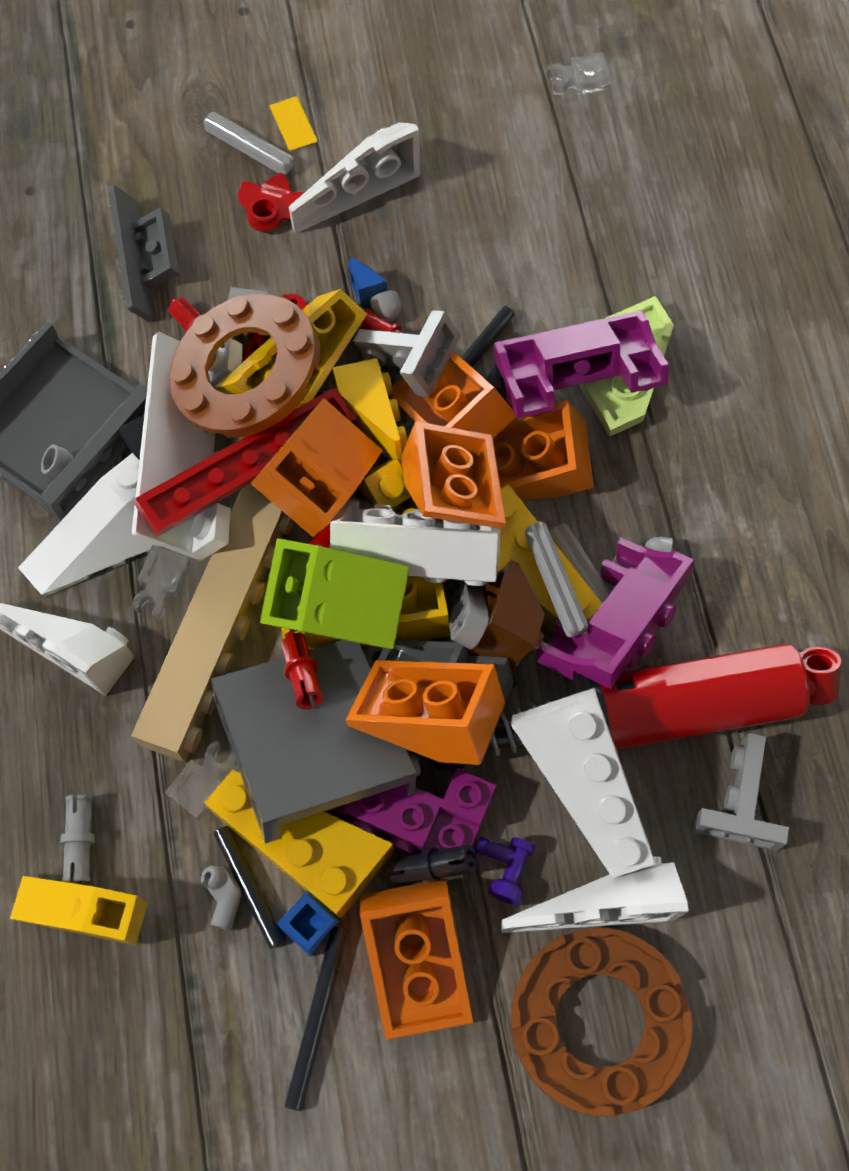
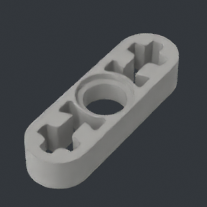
(467, 615)

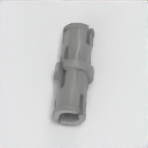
(77, 839)

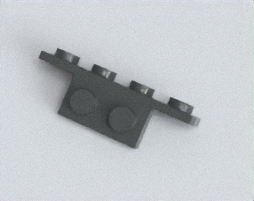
(144, 251)

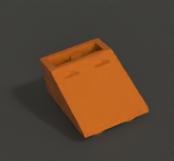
(318, 468)

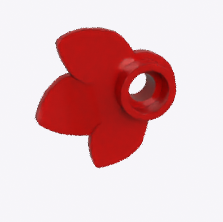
(268, 200)

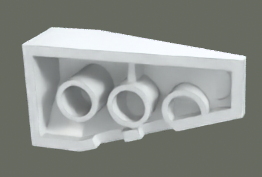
(367, 171)
(90, 535)
(73, 645)
(629, 899)

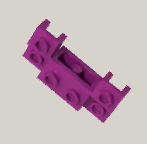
(579, 355)
(627, 619)
(423, 818)

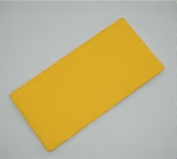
(293, 123)

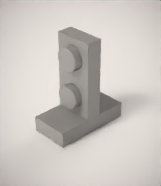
(418, 356)
(741, 802)

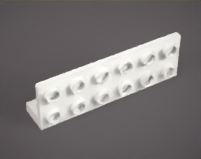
(174, 445)

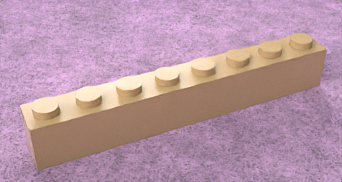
(211, 628)

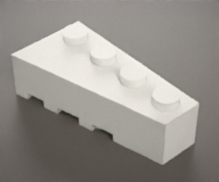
(427, 545)
(584, 769)

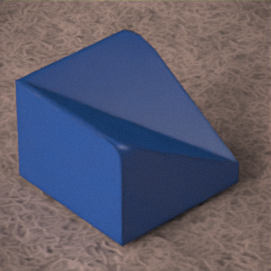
(365, 282)
(307, 923)

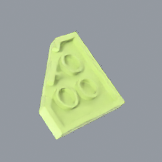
(610, 397)

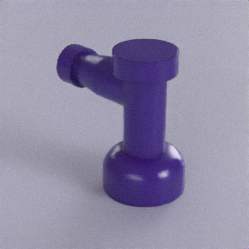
(515, 857)

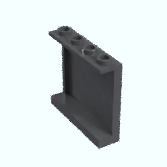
(65, 400)
(308, 758)

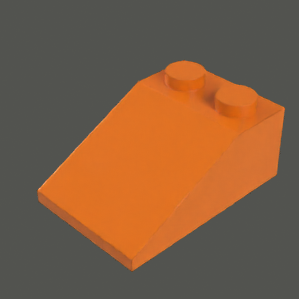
(458, 401)
(545, 454)
(453, 475)
(431, 708)
(415, 959)

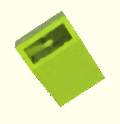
(334, 594)

